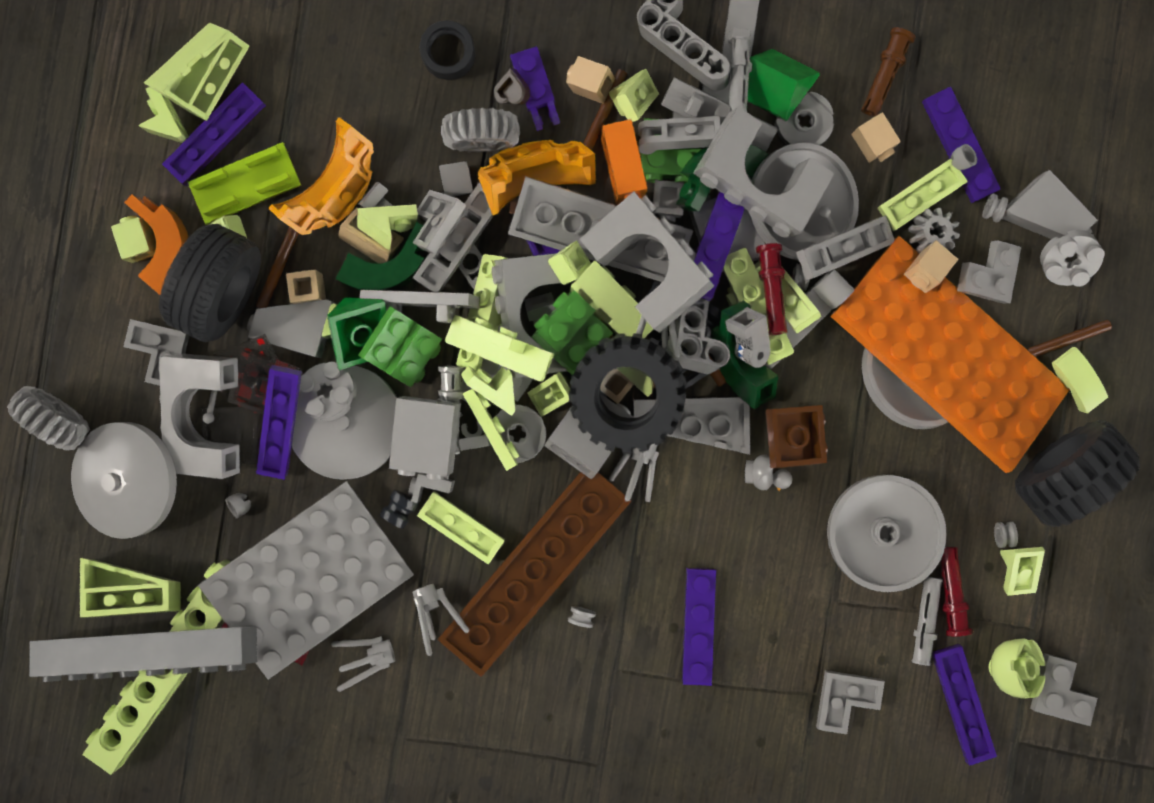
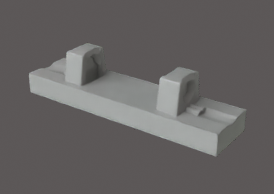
(740, 22)
(696, 103)
(476, 215)
(845, 247)
(444, 302)

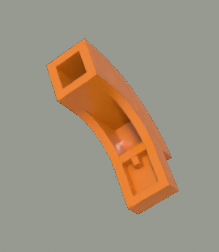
(169, 235)

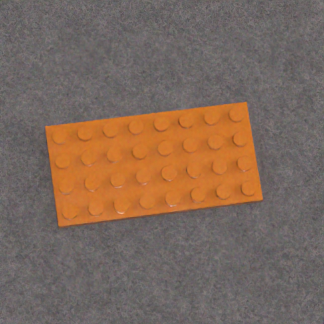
(952, 357)

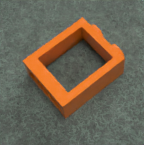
(623, 160)

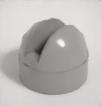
(964, 157)
(237, 505)

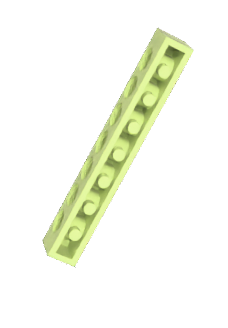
(103, 746)

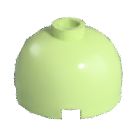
(1017, 668)

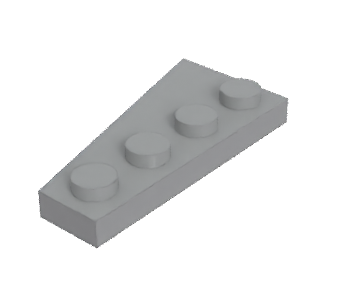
(710, 421)

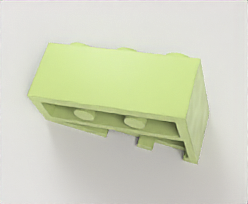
(200, 70)
(611, 301)
(124, 591)

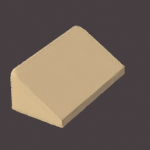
(362, 242)

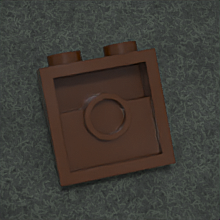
(796, 436)

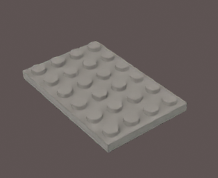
(307, 578)

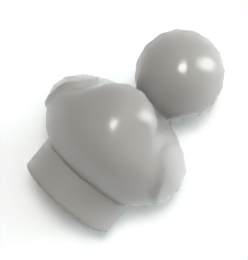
(762, 476)

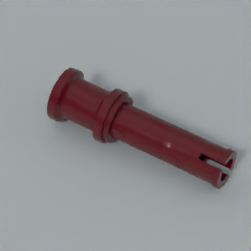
(772, 275)
(955, 605)

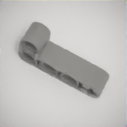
(686, 44)
(826, 295)
(696, 343)

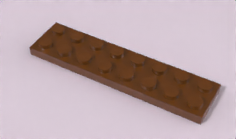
(534, 570)

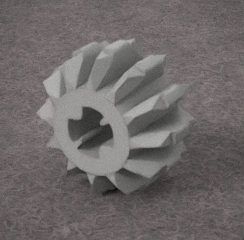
(933, 221)

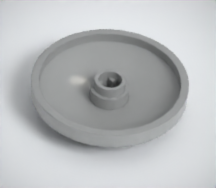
(839, 195)
(896, 397)
(357, 440)
(123, 480)
(886, 533)

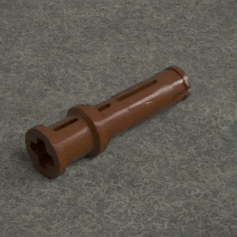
(891, 60)

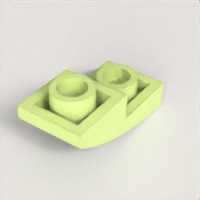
(1081, 378)

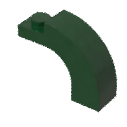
(695, 192)
(384, 276)
(750, 383)

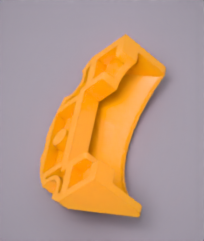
(538, 160)
(336, 189)

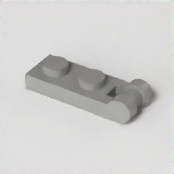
(677, 133)

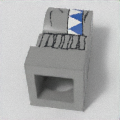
(750, 336)

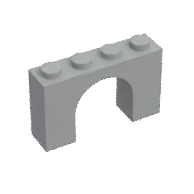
(725, 170)
(635, 222)
(514, 281)
(179, 380)

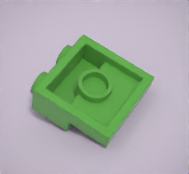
(666, 163)
(570, 330)
(401, 347)

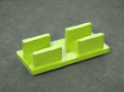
(244, 183)

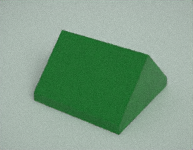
(778, 83)
(352, 326)

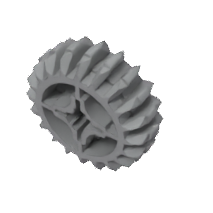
(480, 130)
(48, 418)

